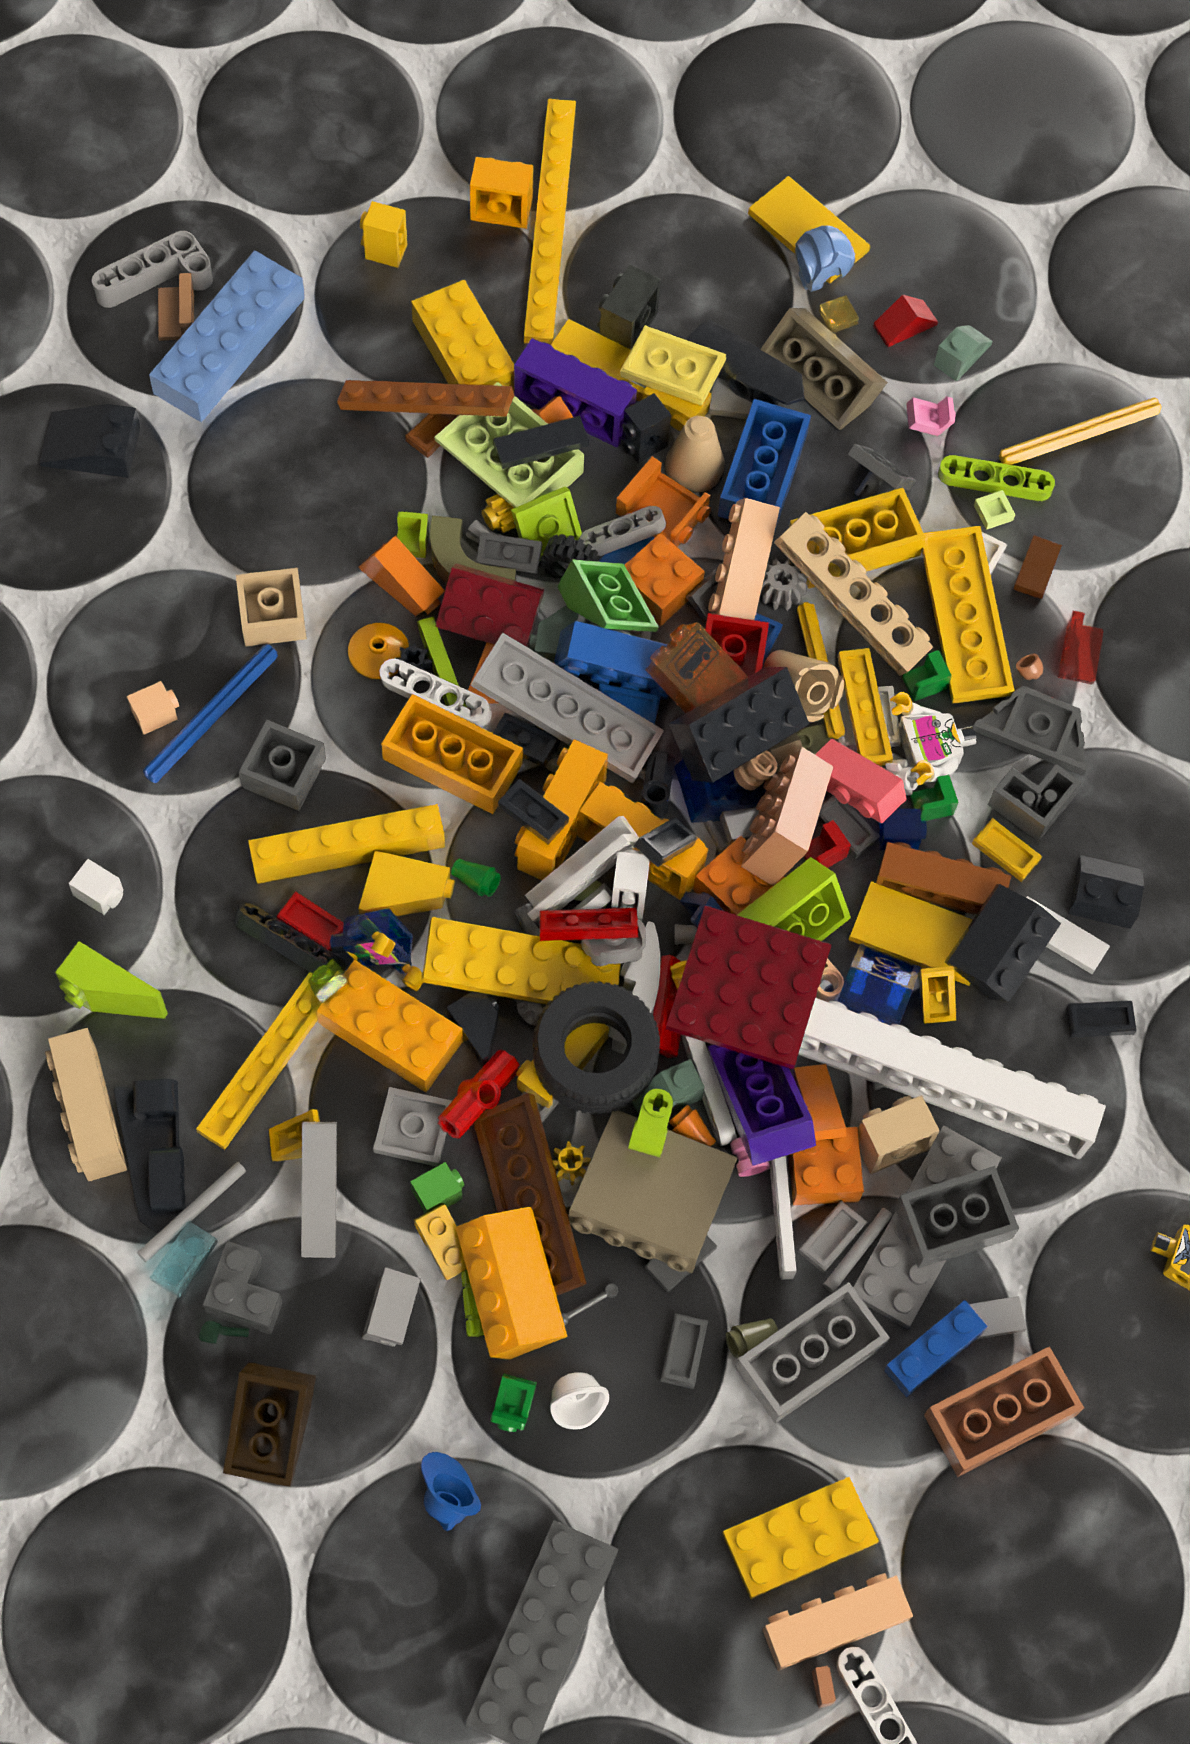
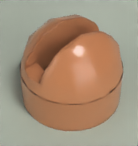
(1030, 667)

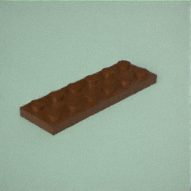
(524, 1177)

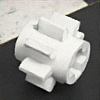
(900, 769)

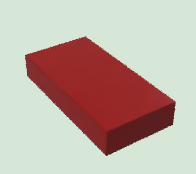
(310, 920)

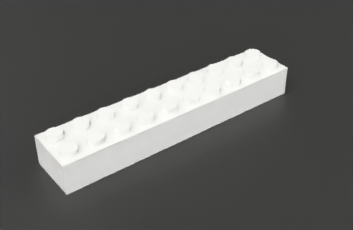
(951, 1078)

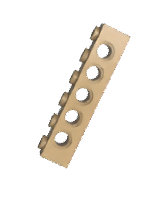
(836, 590)

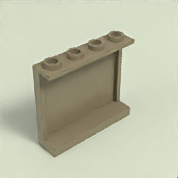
(651, 1201)

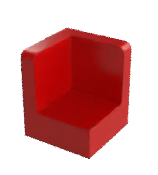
(829, 846)

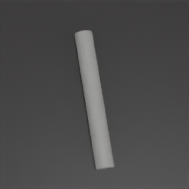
(857, 1250)

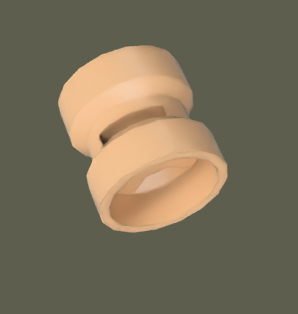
(756, 770)

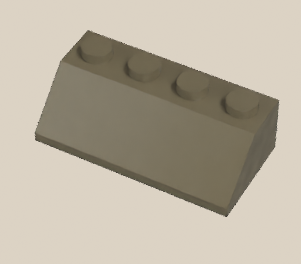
(832, 374)

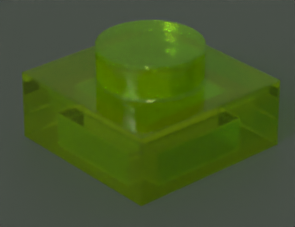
(327, 980)

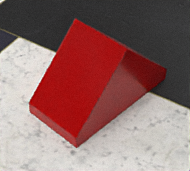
(904, 319)

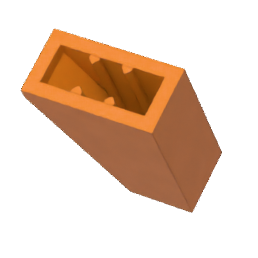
(403, 577)

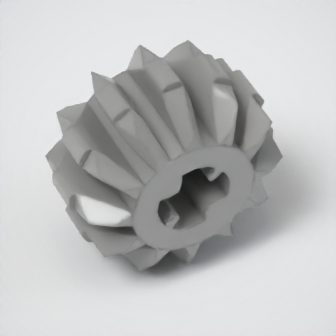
(783, 585)

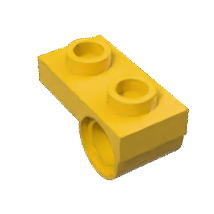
(440, 1236)

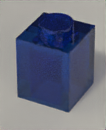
(903, 827)

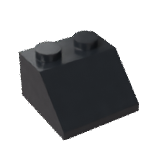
(1107, 892)

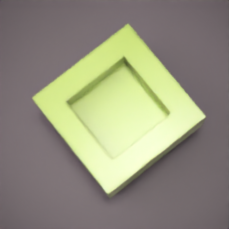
(994, 510)

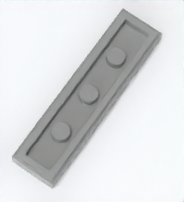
(319, 1189)

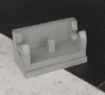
(391, 1307)

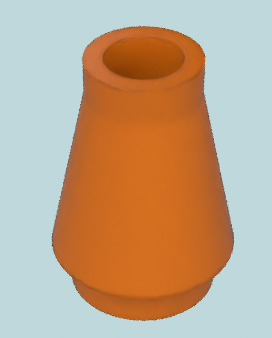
(690, 1124)

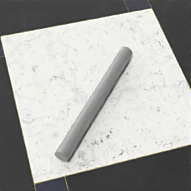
(191, 1212)

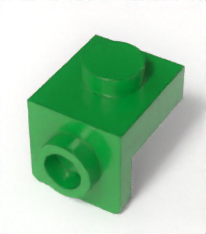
(513, 1403)

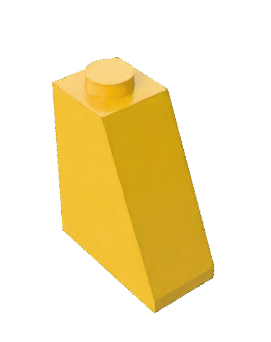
(405, 885)

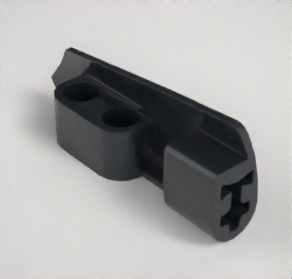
(749, 369)
(153, 1149)

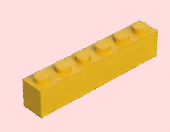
(346, 843)

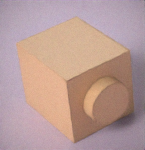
(153, 707)

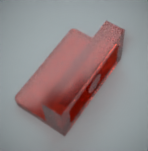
(1080, 650)

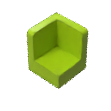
(413, 532)

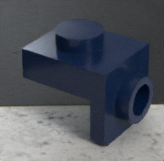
(695, 905)

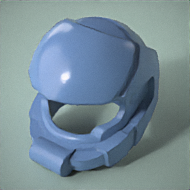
(822, 255)

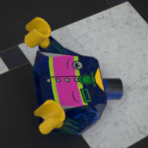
(379, 940)

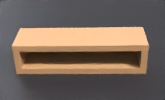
(745, 559)
(836, 1622)

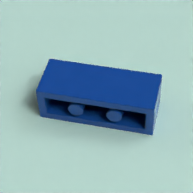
(935, 1348)

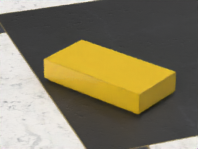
(1006, 850)

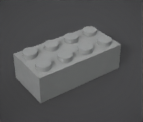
(811, 1352)

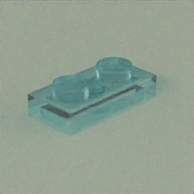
(184, 1259)

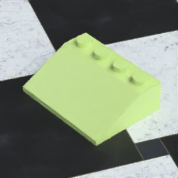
(471, 442)

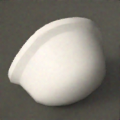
(577, 1400)

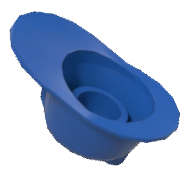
(448, 1491)

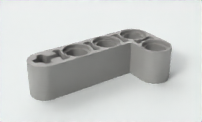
(116, 284)

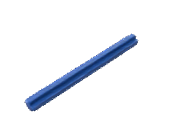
(210, 713)

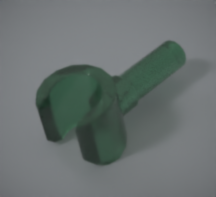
(211, 1331)

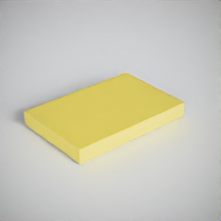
(673, 365)

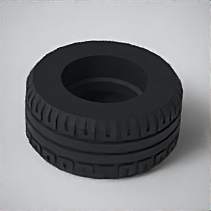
(602, 1005)

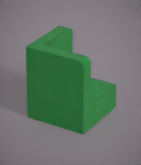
(929, 678)
(936, 801)

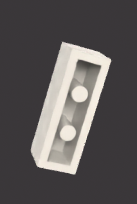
(630, 881)

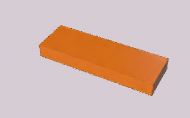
(821, 1101)

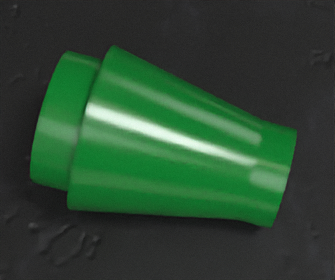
(478, 877)

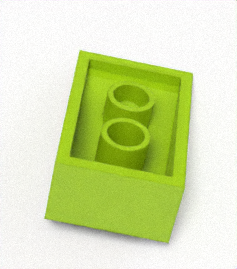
(106, 987)

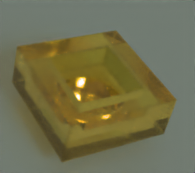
(838, 314)

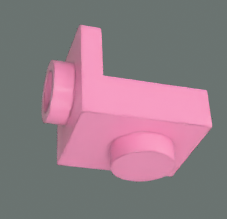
(929, 416)

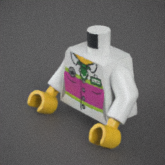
(930, 739)

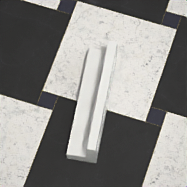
(582, 868)

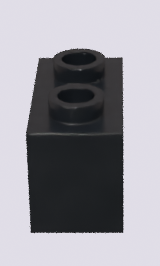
(645, 428)

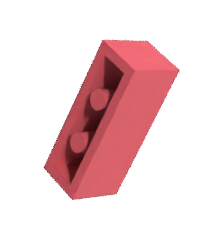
(861, 782)

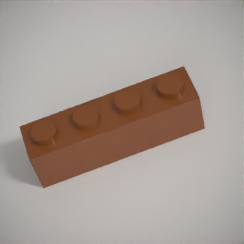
(938, 879)

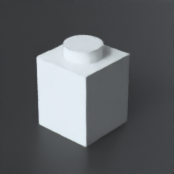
(96, 887)

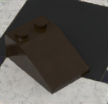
(268, 1423)

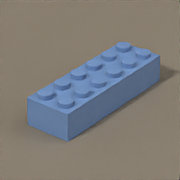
(227, 336)

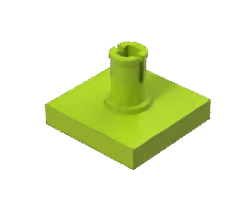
(547, 517)

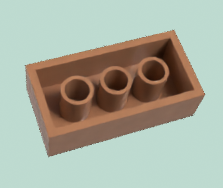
(786, 816)
(1003, 1411)

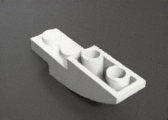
(642, 979)

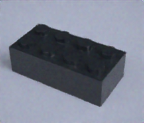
(739, 724)

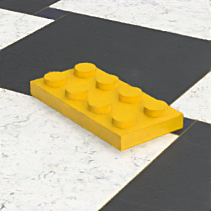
(800, 1537)

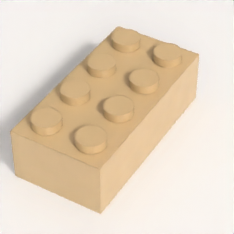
(86, 1105)

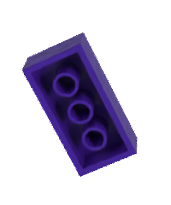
(585, 390)
(763, 1105)

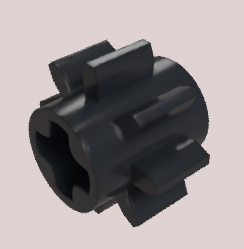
(415, 657)

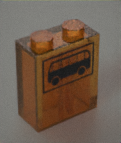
(693, 667)

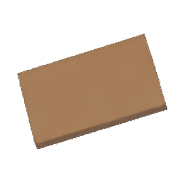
(176, 308)

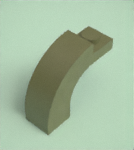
(446, 549)

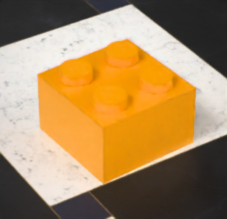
(501, 192)

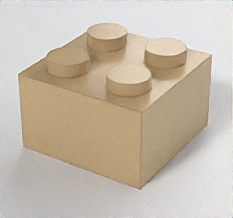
(271, 607)
(896, 1133)

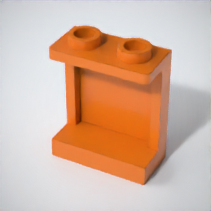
(679, 505)

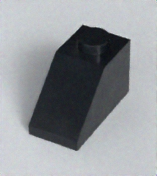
(479, 1020)

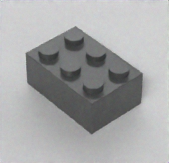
(956, 1217)

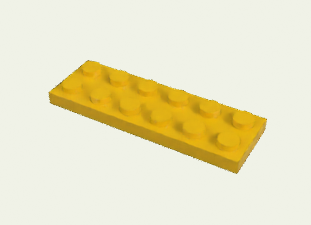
(966, 614)
(507, 962)

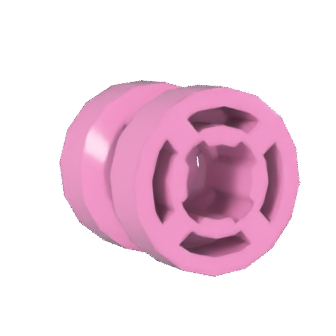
(744, 1165)

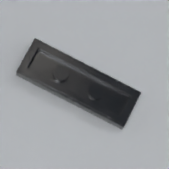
(541, 442)

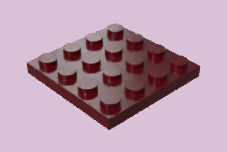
(748, 987)

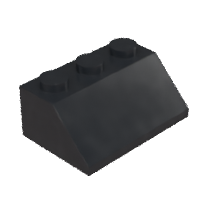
(1002, 943)

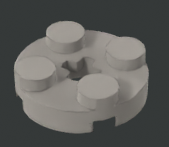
(616, 950)

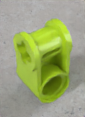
(651, 1126)

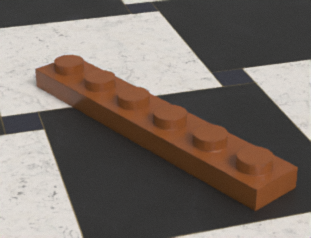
(426, 398)

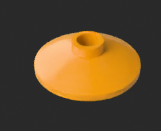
(368, 659)

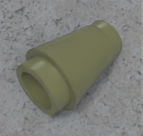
(747, 1336)

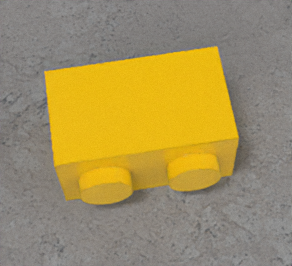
(384, 234)

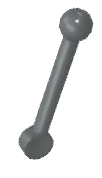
(611, 1291)

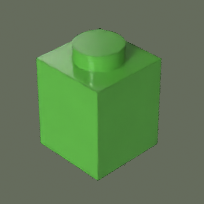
(437, 1187)

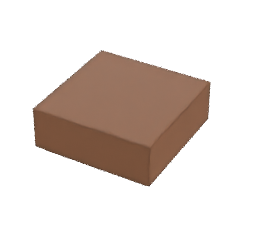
(823, 1686)

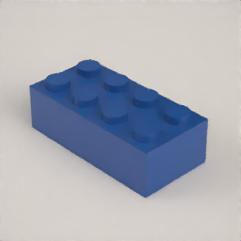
(765, 457)
(608, 657)

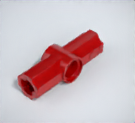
(478, 1094)

